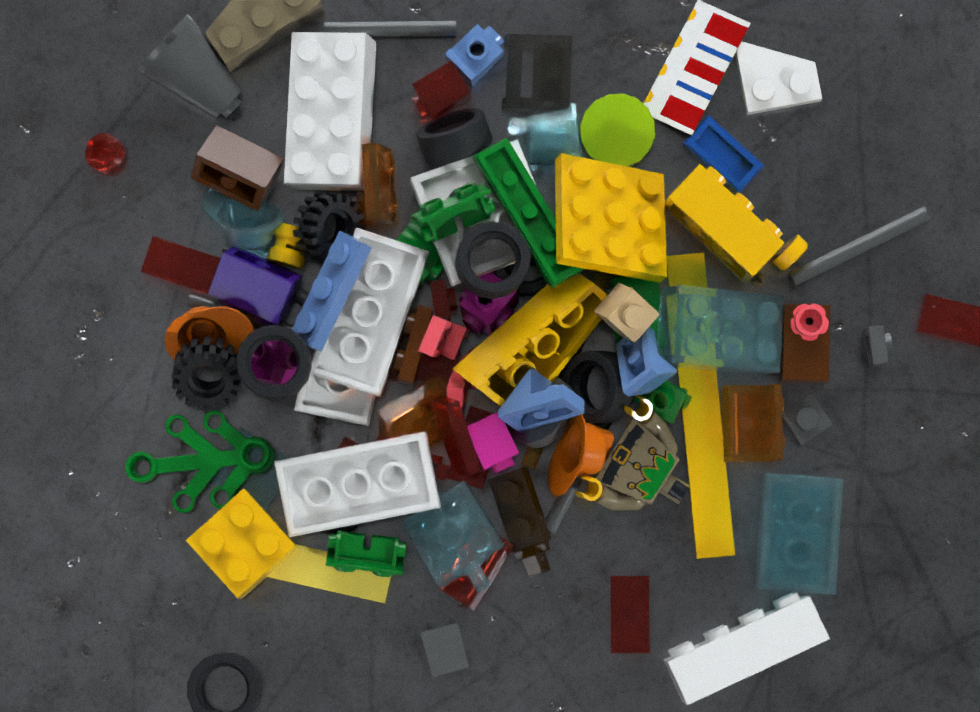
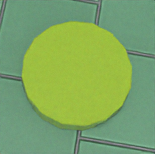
(618, 130)

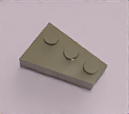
(254, 25)

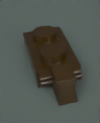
(522, 519)

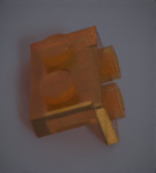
(379, 197)
(413, 413)
(753, 423)

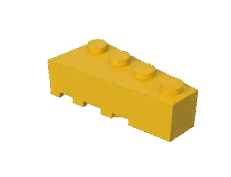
(537, 336)

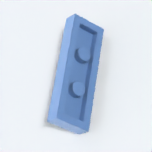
(330, 290)

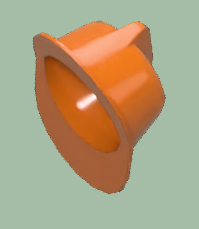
(208, 322)
(578, 453)

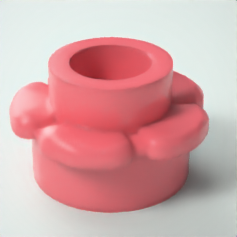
(812, 311)

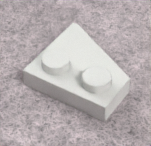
(775, 79)

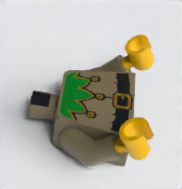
(638, 465)

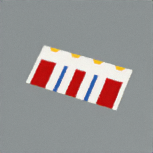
(695, 66)

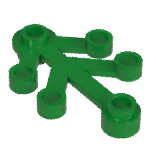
(207, 461)

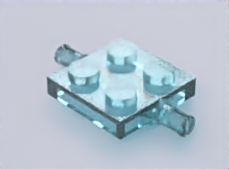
(455, 537)

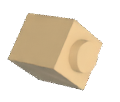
(626, 312)

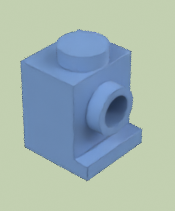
(473, 67)

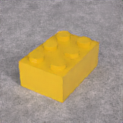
(724, 222)

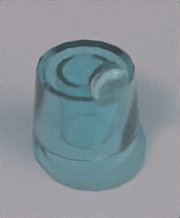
(549, 134)

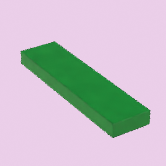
(524, 208)

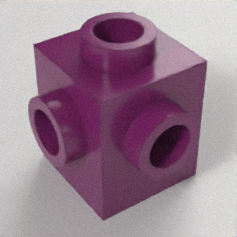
(486, 314)
(274, 362)

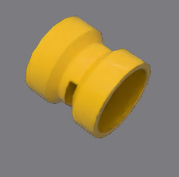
(285, 256)

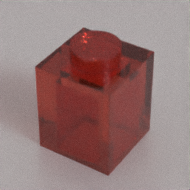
(440, 92)

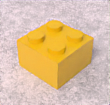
(242, 544)

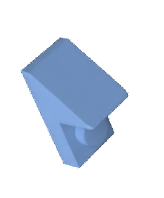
(641, 365)
(539, 403)

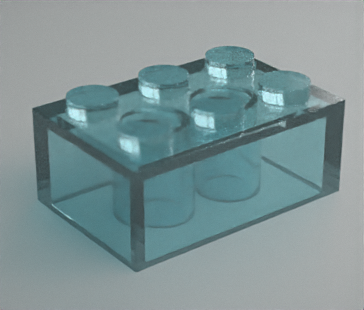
(720, 329)
(798, 533)

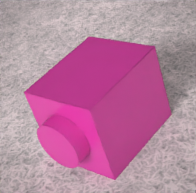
(493, 443)

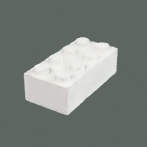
(329, 110)
(746, 648)

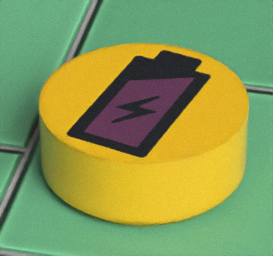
(790, 252)

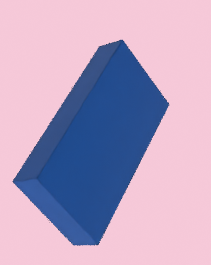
(724, 153)

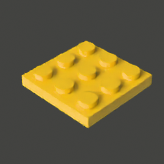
(610, 218)

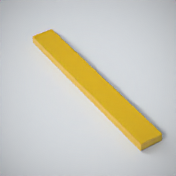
(703, 436)

